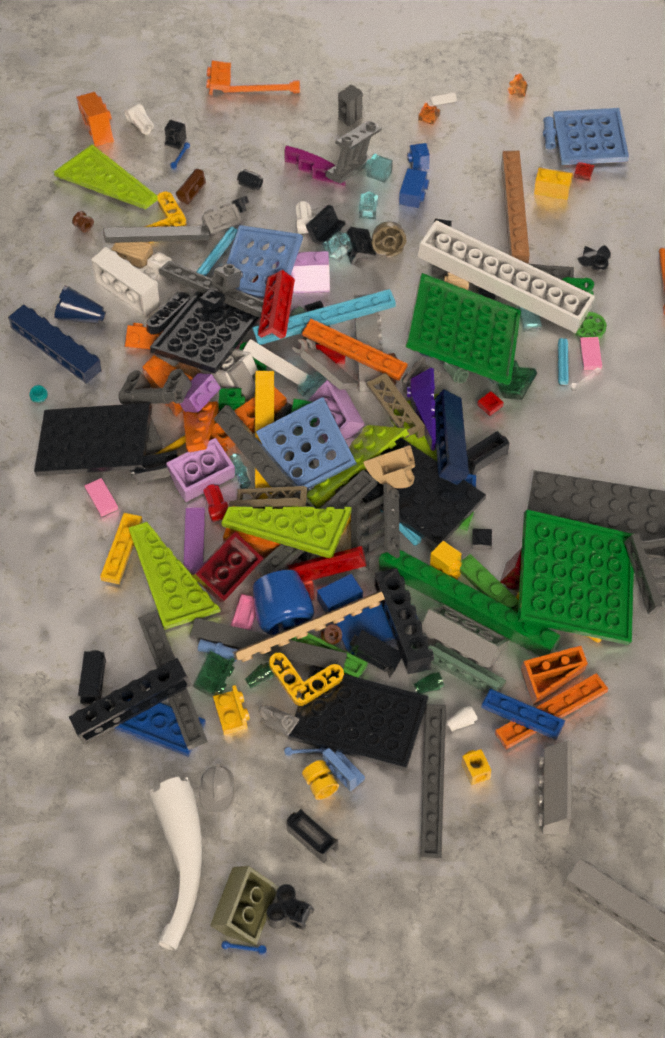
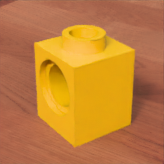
(479, 774)

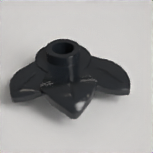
(595, 259)

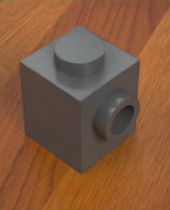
(226, 277)

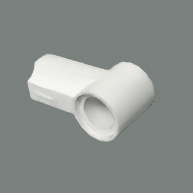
(137, 115)
(304, 215)

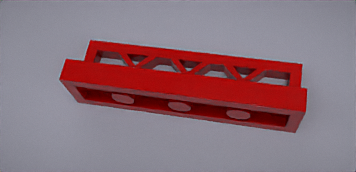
(280, 305)
(324, 567)

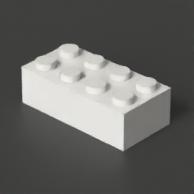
(125, 282)

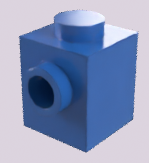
(419, 156)

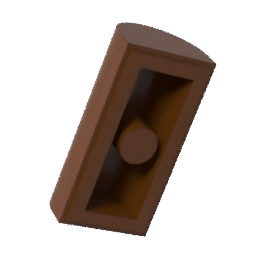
(191, 186)

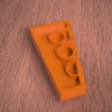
(200, 426)

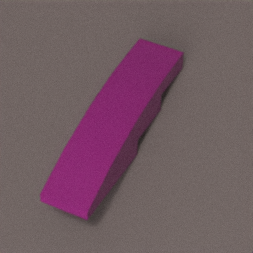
(309, 163)

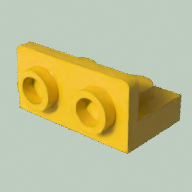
(230, 711)

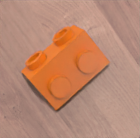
(219, 76)
(139, 338)

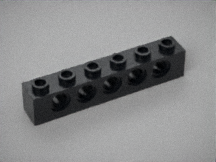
(403, 621)
(126, 710)

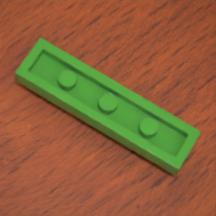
(487, 583)
(354, 666)

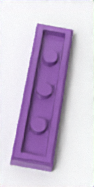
(194, 539)

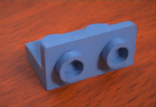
(343, 769)

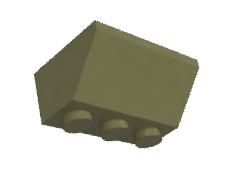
(244, 905)

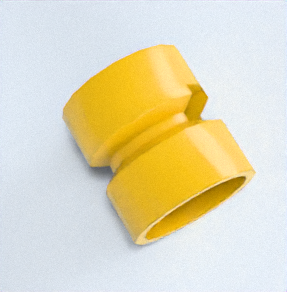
(321, 781)

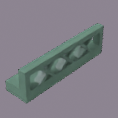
(466, 669)

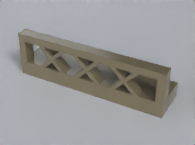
(399, 403)
(279, 503)

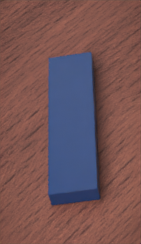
(523, 714)

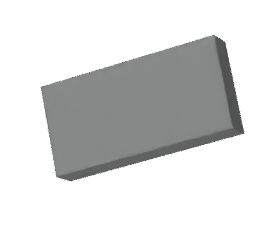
(242, 379)

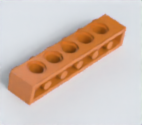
(245, 413)

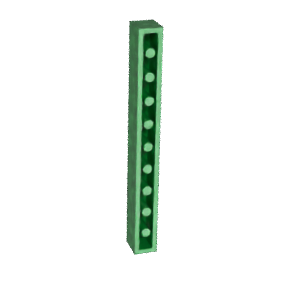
(471, 603)

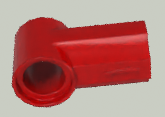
(216, 505)

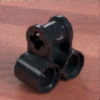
(292, 910)

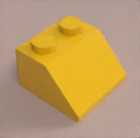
(553, 183)

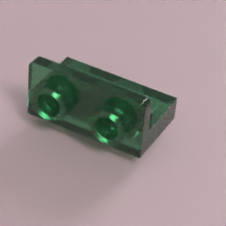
(520, 382)
(213, 674)

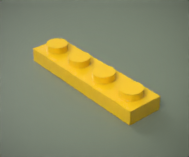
(120, 550)

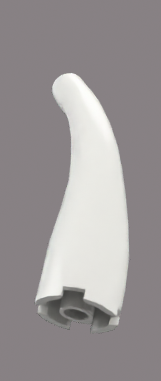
(181, 825)

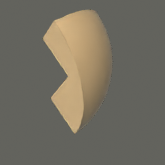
(393, 468)

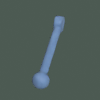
(288, 751)

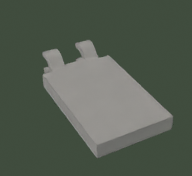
(325, 365)

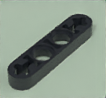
(169, 311)

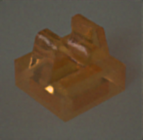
(518, 86)
(429, 114)

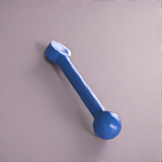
(174, 164)
(261, 949)

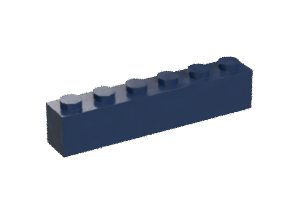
(55, 343)
(450, 437)

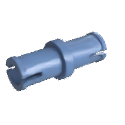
(549, 132)
(218, 648)

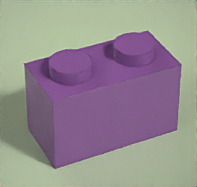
(202, 390)

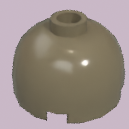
(388, 239)

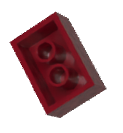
(227, 567)

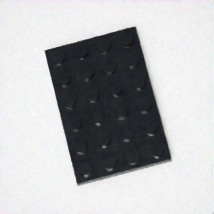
(203, 334)
(93, 439)
(431, 504)
(361, 720)

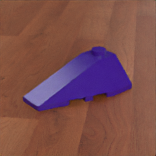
(423, 403)

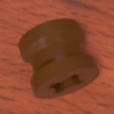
(83, 221)

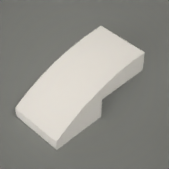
(154, 263)

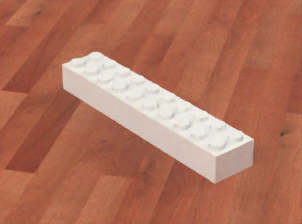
(505, 276)

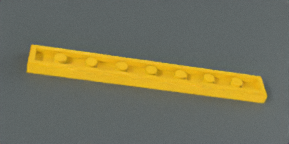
(263, 413)

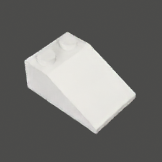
(222, 376)

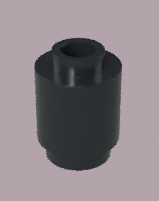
(250, 180)

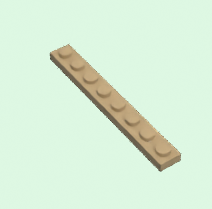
(300, 631)

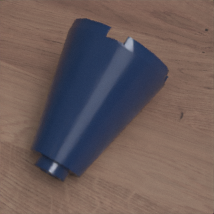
(78, 308)

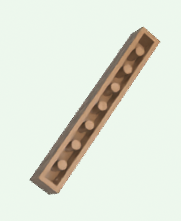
(515, 206)

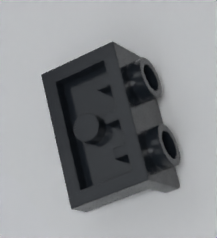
(324, 225)
(361, 244)

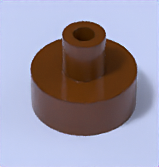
(331, 634)

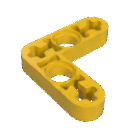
(171, 219)
(299, 685)

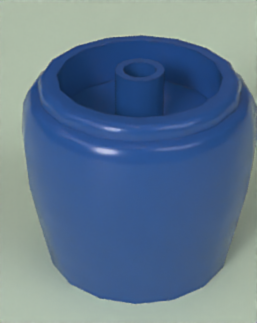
(281, 600)

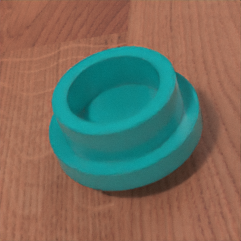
(38, 394)

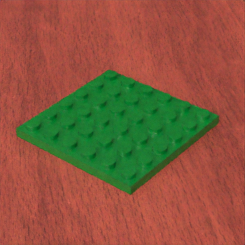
(464, 329)
(576, 578)

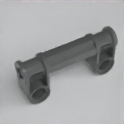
(138, 389)

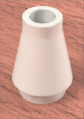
(463, 718)

